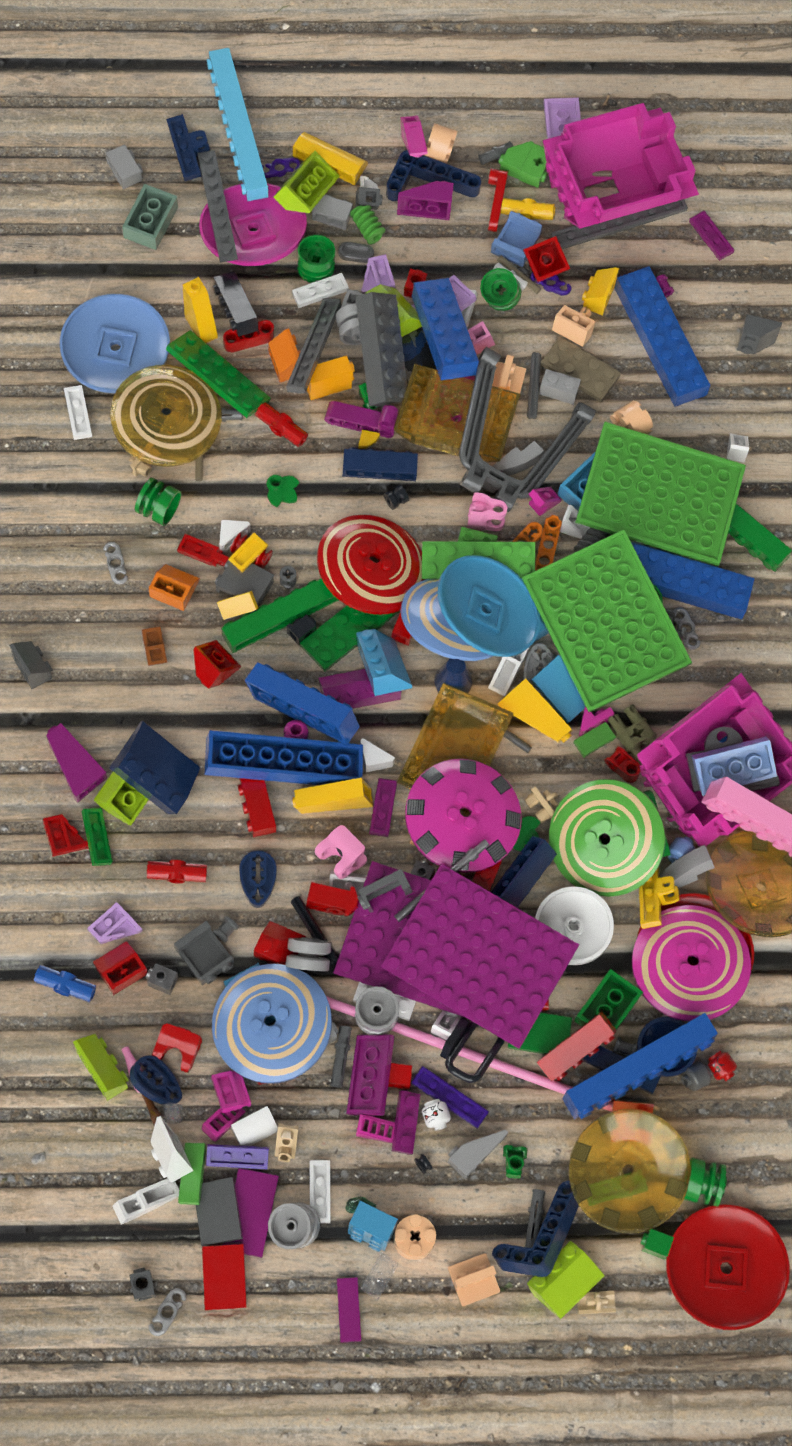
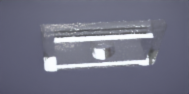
(379, 1276)

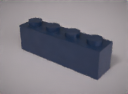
(380, 464)
(524, 871)

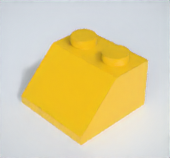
(600, 290)

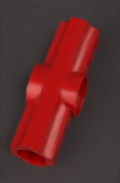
(281, 424)
(176, 871)

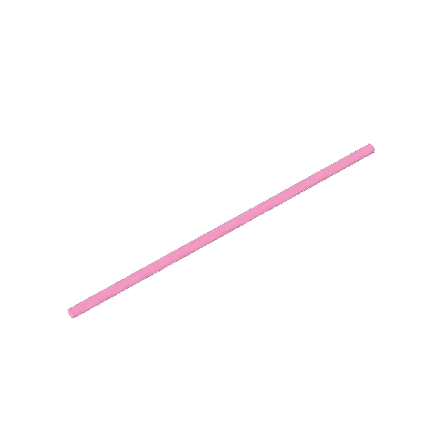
(466, 1053)

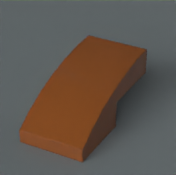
(154, 646)

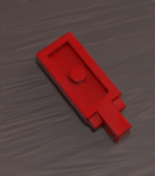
(201, 551)

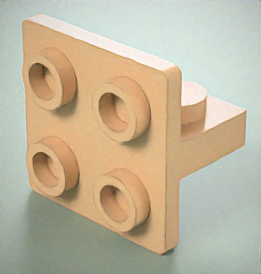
(509, 376)
(474, 1279)

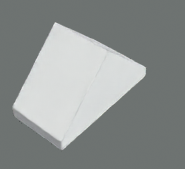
(737, 448)
(570, 527)
(229, 532)
(375, 758)
(445, 1025)

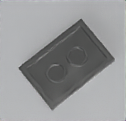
(219, 1213)

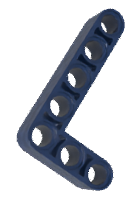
(430, 174)
(542, 1256)

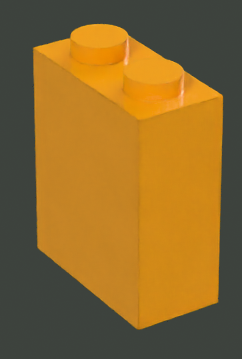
(331, 378)

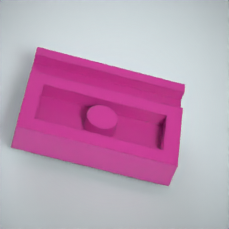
(230, 1091)

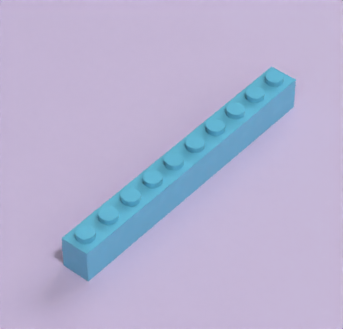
(238, 124)

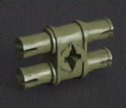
(638, 727)

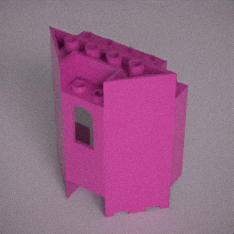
(636, 149)
(667, 766)

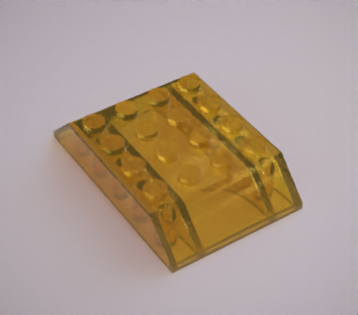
(456, 729)

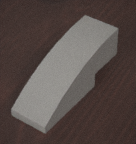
(519, 460)
(688, 867)

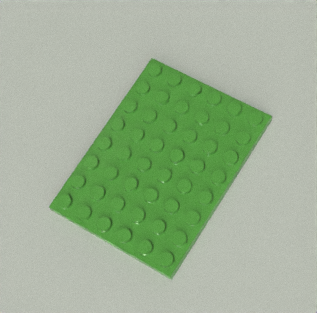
(661, 493)
(606, 621)

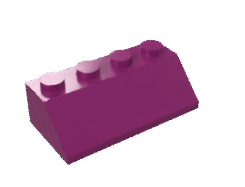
(354, 689)

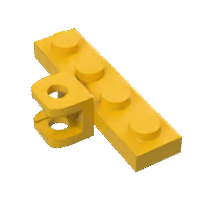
(652, 895)

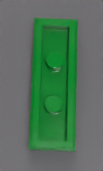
(97, 836)

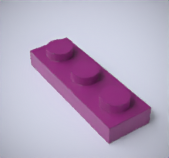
(405, 1122)

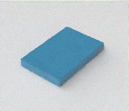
(559, 689)

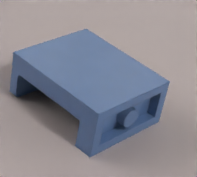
(515, 236)

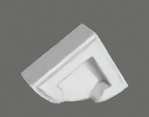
(367, 183)

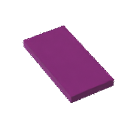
(370, 1074)
(255, 1203)

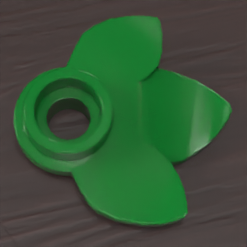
(284, 492)
(527, 830)

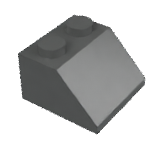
(757, 334)
(30, 663)

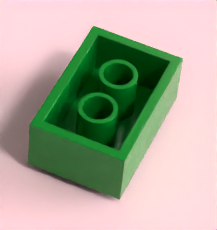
(612, 997)

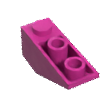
(413, 136)

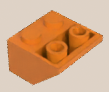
(283, 354)
(173, 587)

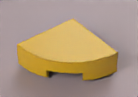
(367, 439)

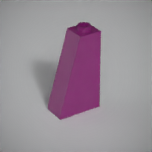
(77, 765)

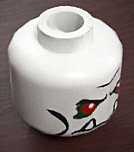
(436, 1114)

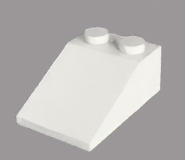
(169, 1152)

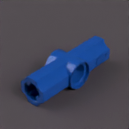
(65, 983)

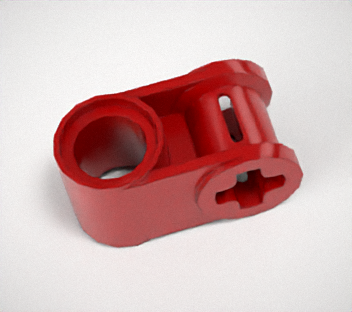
(620, 762)

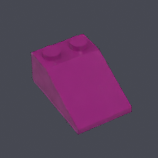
(427, 201)

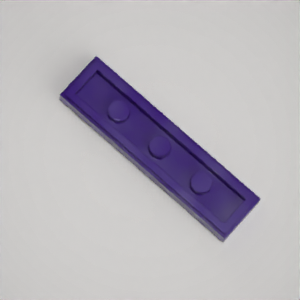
(455, 1100)

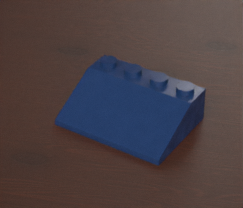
(156, 769)

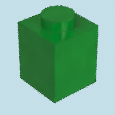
(656, 1243)

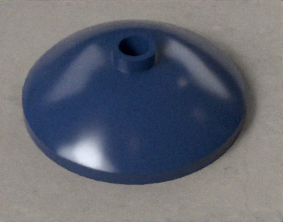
(656, 1029)

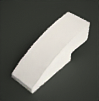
(507, 672)
(145, 1200)

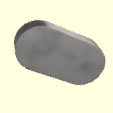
(355, 252)

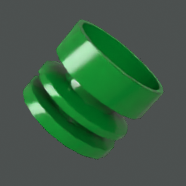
(316, 258)
(492, 284)
(158, 501)
(706, 1182)

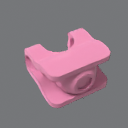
(482, 513)
(347, 846)

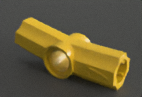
(528, 208)

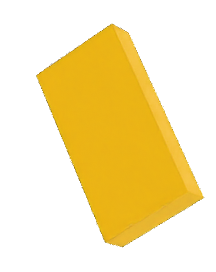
(248, 552)
(237, 605)

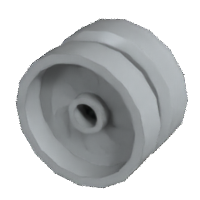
(348, 325)
(308, 954)
(387, 1006)
(282, 1224)

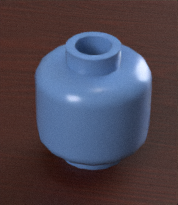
(679, 848)

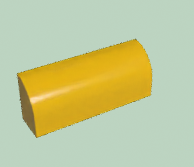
(344, 163)

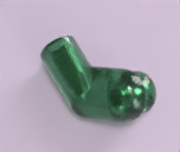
(353, 1203)

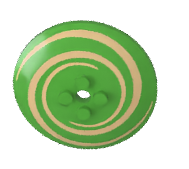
(633, 830)

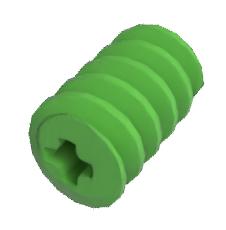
(368, 223)

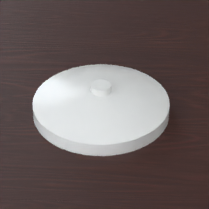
(580, 917)

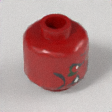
(722, 1066)

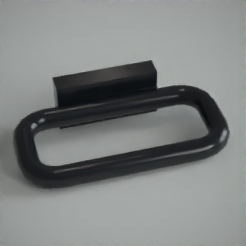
(455, 1044)

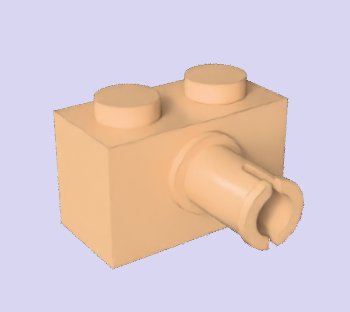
(574, 325)

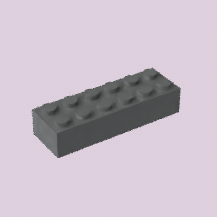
(382, 348)

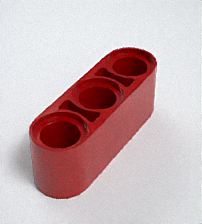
(242, 342)

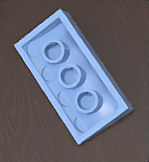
(741, 762)

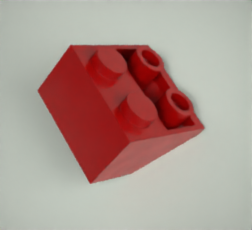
(120, 967)

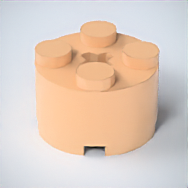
(441, 143)
(633, 418)
(414, 1225)

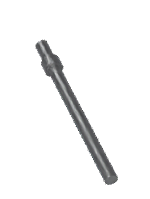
(471, 855)

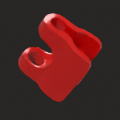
(180, 1038)

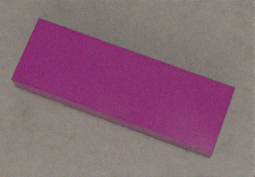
(711, 235)
(383, 807)
(348, 1310)

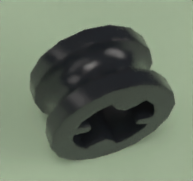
(423, 1163)

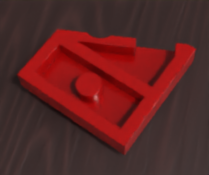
(62, 836)

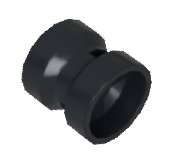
(396, 497)

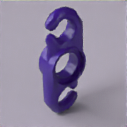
(285, 162)
(553, 288)

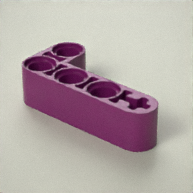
(361, 418)

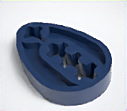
(268, 875)
(147, 1087)

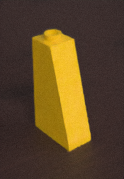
(199, 310)
(536, 712)
(334, 796)

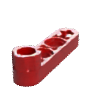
(497, 178)

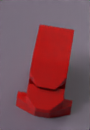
(332, 899)

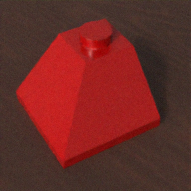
(546, 259)
(213, 664)
(273, 944)

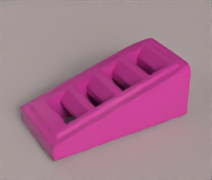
(373, 1120)
(211, 1132)

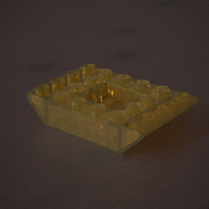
(431, 404)

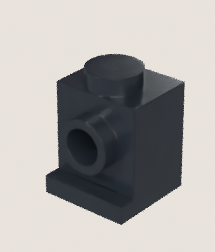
(301, 628)

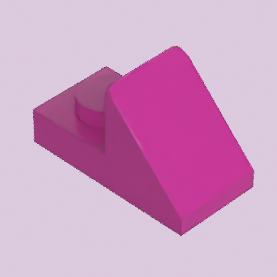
(543, 500)
(590, 721)

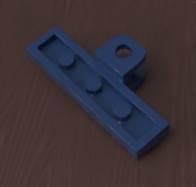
(187, 146)
(605, 1058)

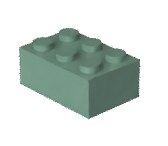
(150, 216)

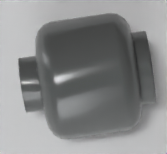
(696, 1076)

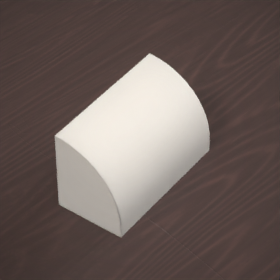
(254, 1127)

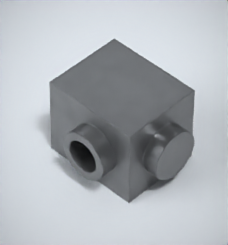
(423, 869)
(162, 978)

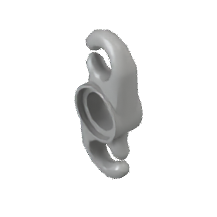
(115, 570)
(686, 620)
(166, 1322)

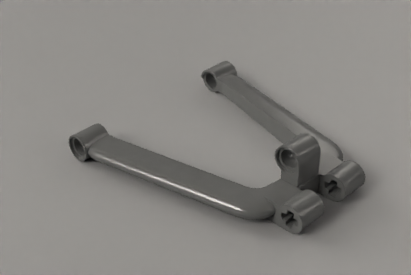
(480, 473)

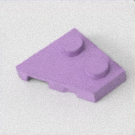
(377, 273)
(114, 925)

